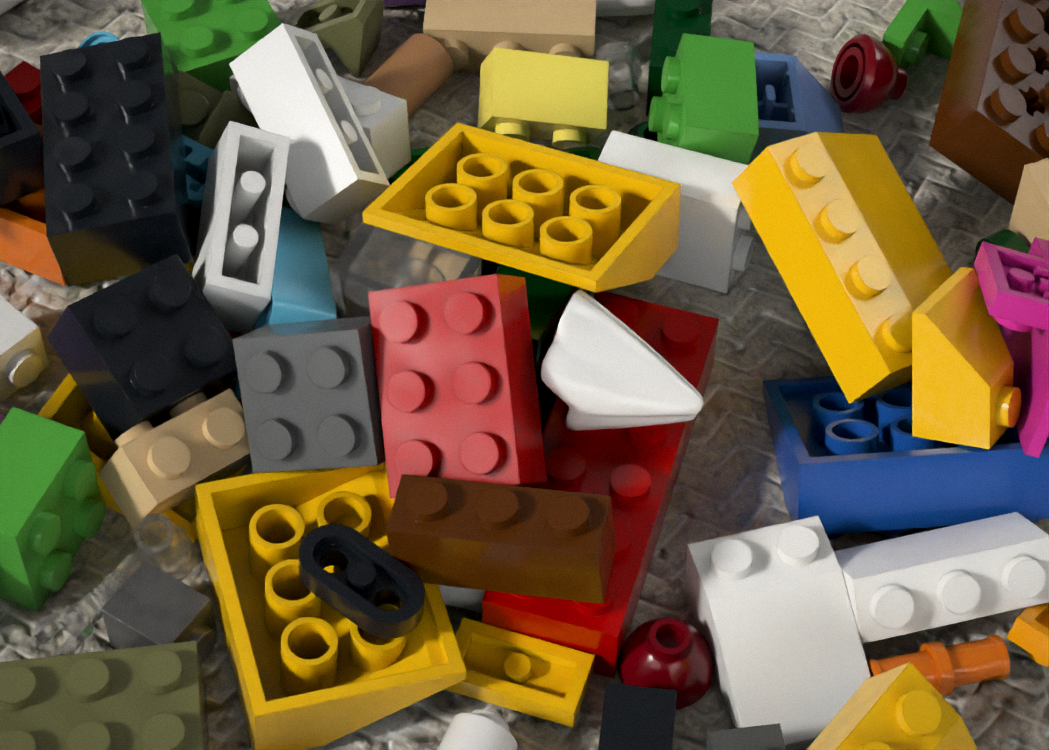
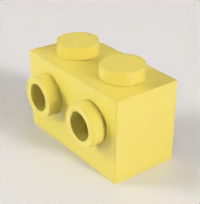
(543, 97)

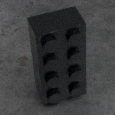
(113, 159)

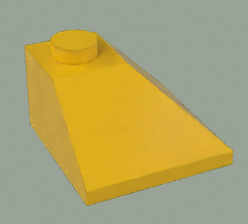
(961, 368)

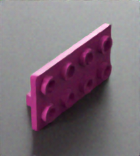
(1018, 299)

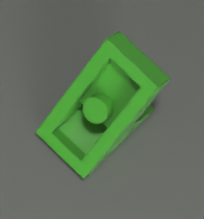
(923, 28)

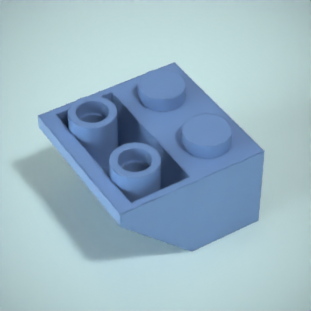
(790, 102)

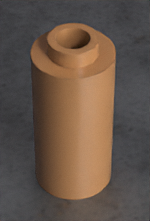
(414, 71)

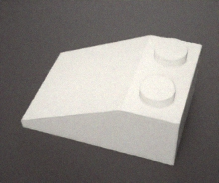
(777, 626)

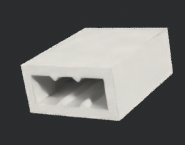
(711, 213)

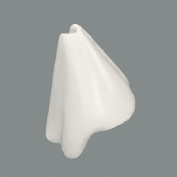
(612, 373)

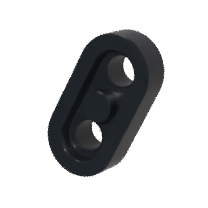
(368, 580)

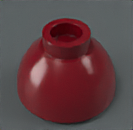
(866, 75)
(668, 656)

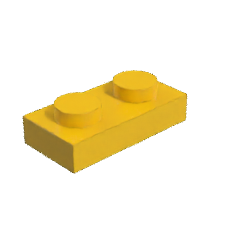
(522, 672)

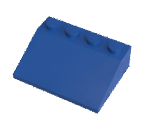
(869, 473)

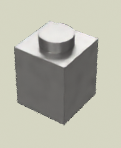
(158, 611)

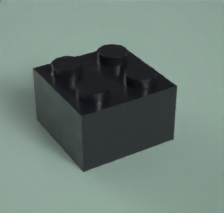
(144, 346)

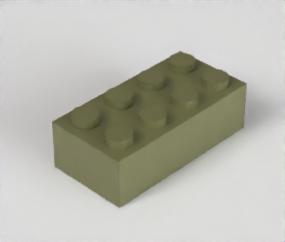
(106, 700)

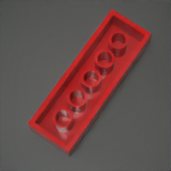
(633, 468)

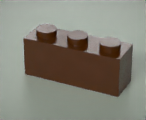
(504, 537)

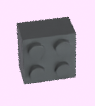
(310, 395)

